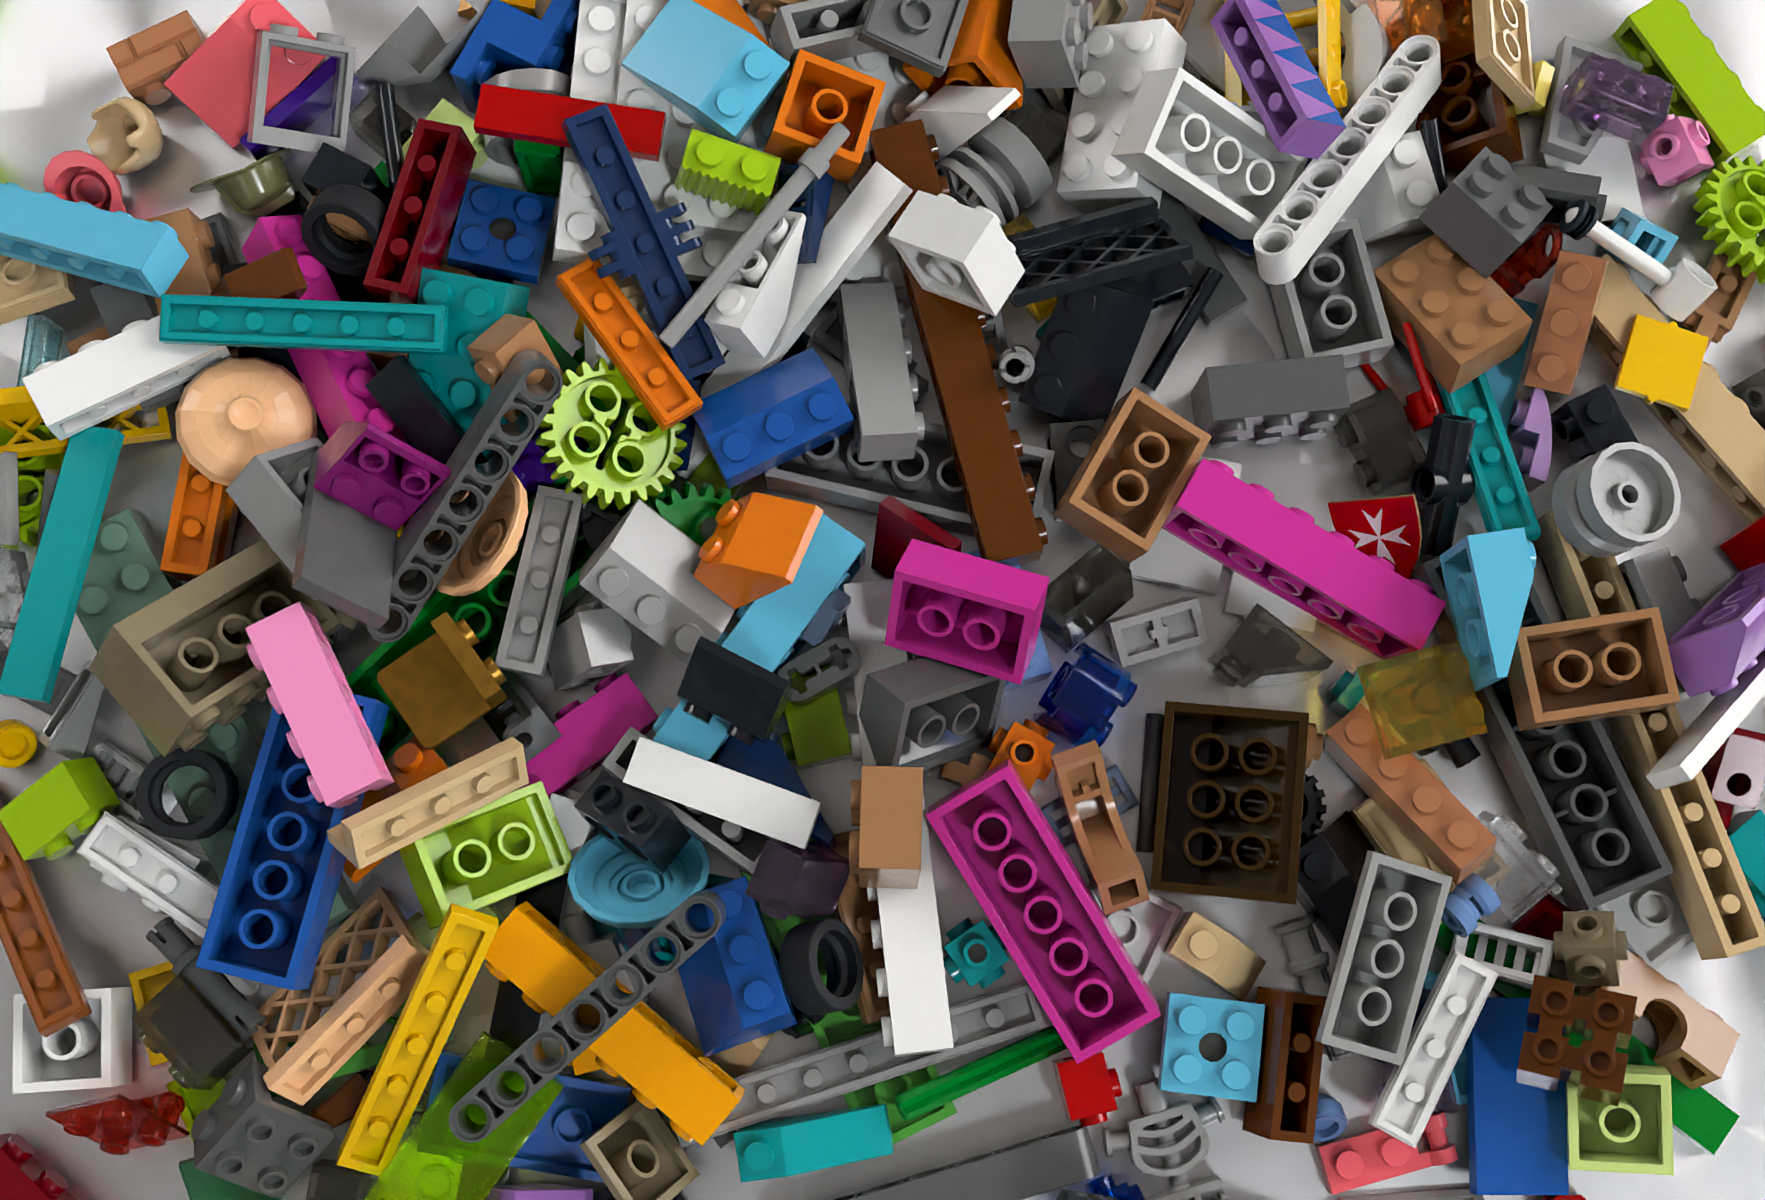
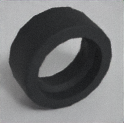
(330, 248)
(152, 784)
(800, 966)

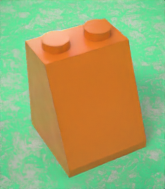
(979, 53)

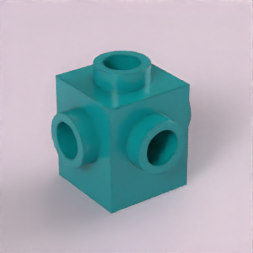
(957, 960)

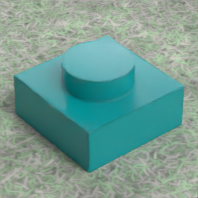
(1347, 693)

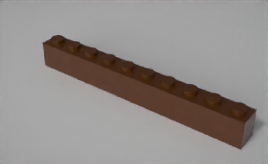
(964, 378)

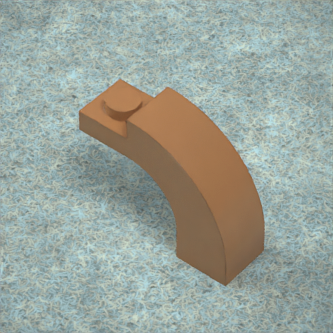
(1098, 828)

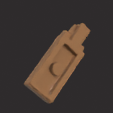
(1720, 310)

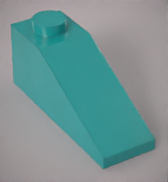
(812, 1142)

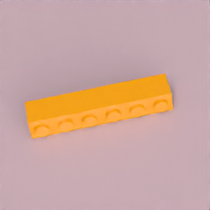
(638, 1047)

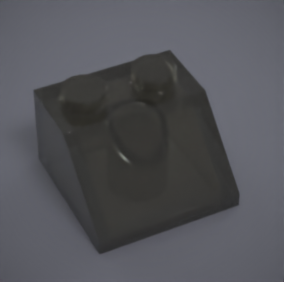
(1265, 653)

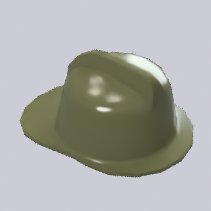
(256, 188)

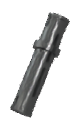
(210, 984)

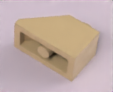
(1214, 955)

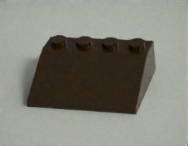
(1230, 803)

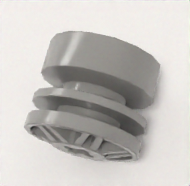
(997, 171)

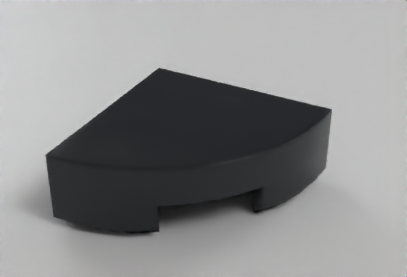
(597, 524)

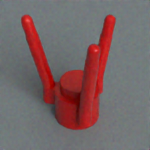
(1422, 403)

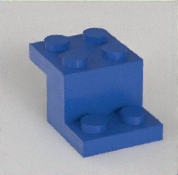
(515, 40)

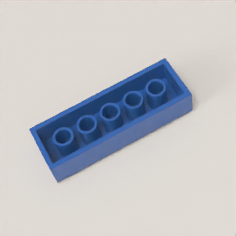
(280, 868)

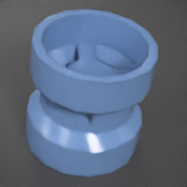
(1468, 904)

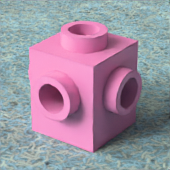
(1676, 151)

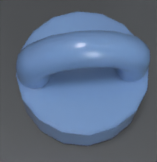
(1329, 1119)

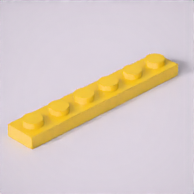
(417, 1039)

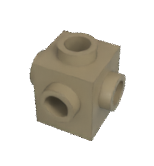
(1591, 948)

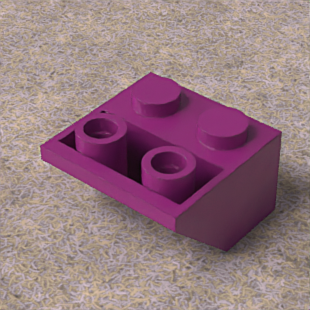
(376, 473)

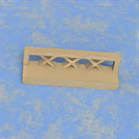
(431, 804)

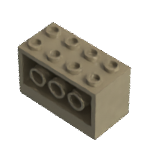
(186, 654)

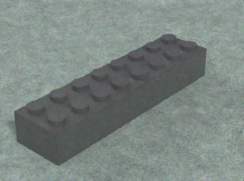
(1566, 786)

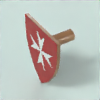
(1382, 528)

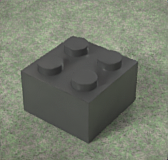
(1486, 212)

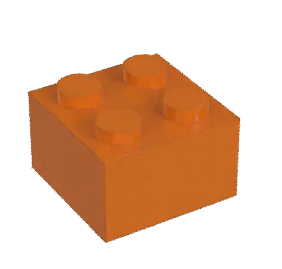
(817, 98)

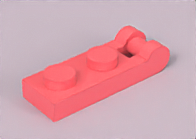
(1377, 1156)

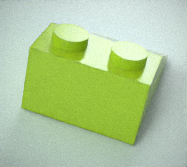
(488, 854)

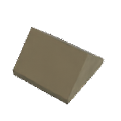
(639, 1156)

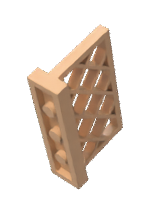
(356, 1008)

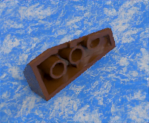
(1472, 115)

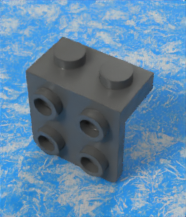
(256, 1139)

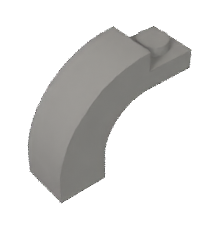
(1366, 49)

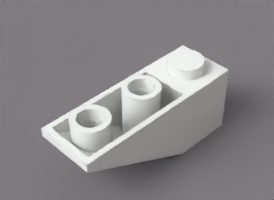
(757, 297)

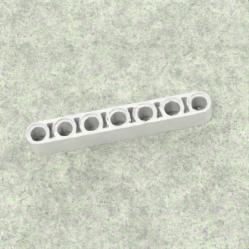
(1342, 171)

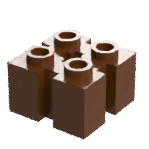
(1594, 1065)

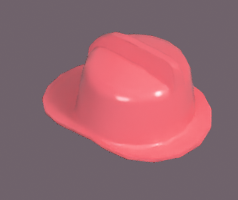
(85, 178)

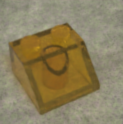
(1422, 699)

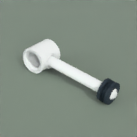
(1677, 288)

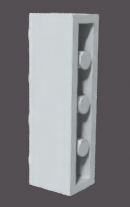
(114, 376)

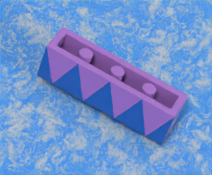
(1278, 76)

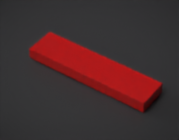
(539, 117)

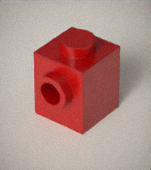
(1087, 1088)

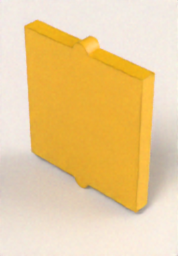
(1661, 363)

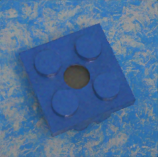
(502, 233)

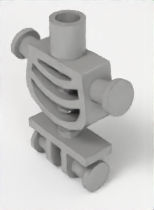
(1158, 1112)

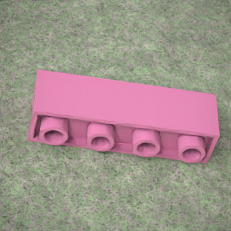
(317, 705)

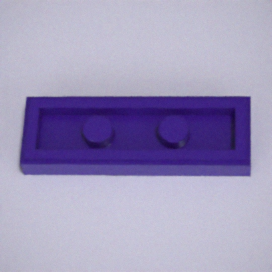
(300, 107)

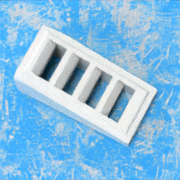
(1523, 942)

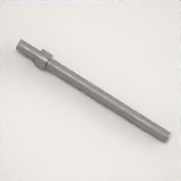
(811, 166)

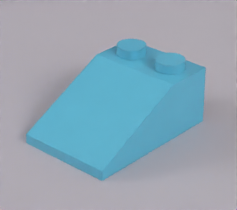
(707, 67)
(1487, 597)

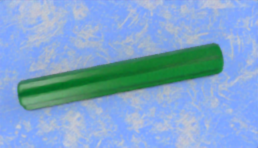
(979, 1073)

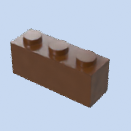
(1287, 1067)

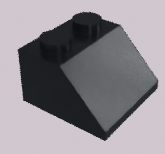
(733, 692)

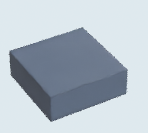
(826, 617)

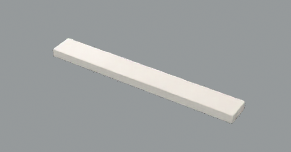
(841, 247)

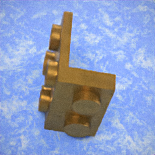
(443, 683)

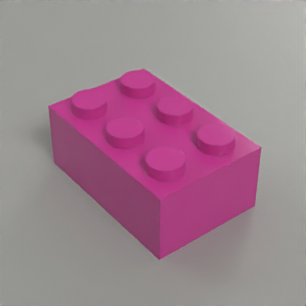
(965, 610)

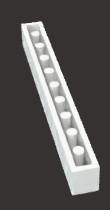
(907, 917)

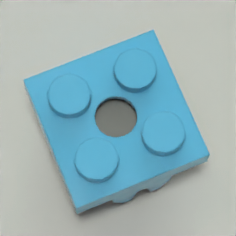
(1211, 1047)

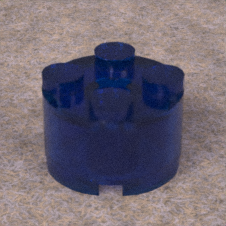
(1085, 697)

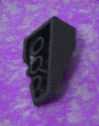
(1330, 875)

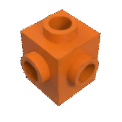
(1034, 739)

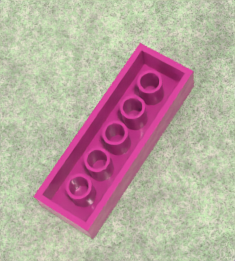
(1303, 562)
(1043, 911)

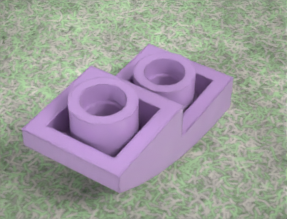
(1534, 432)

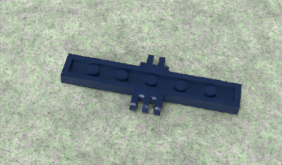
(640, 240)

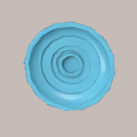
(628, 892)

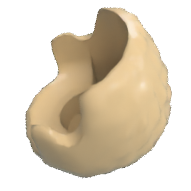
(125, 135)

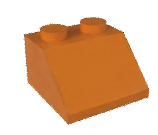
(756, 547)

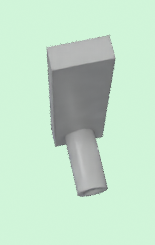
(540, 582)

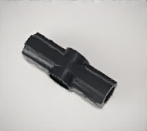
(1444, 481)

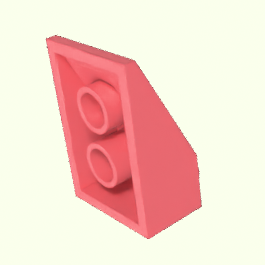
(219, 72)

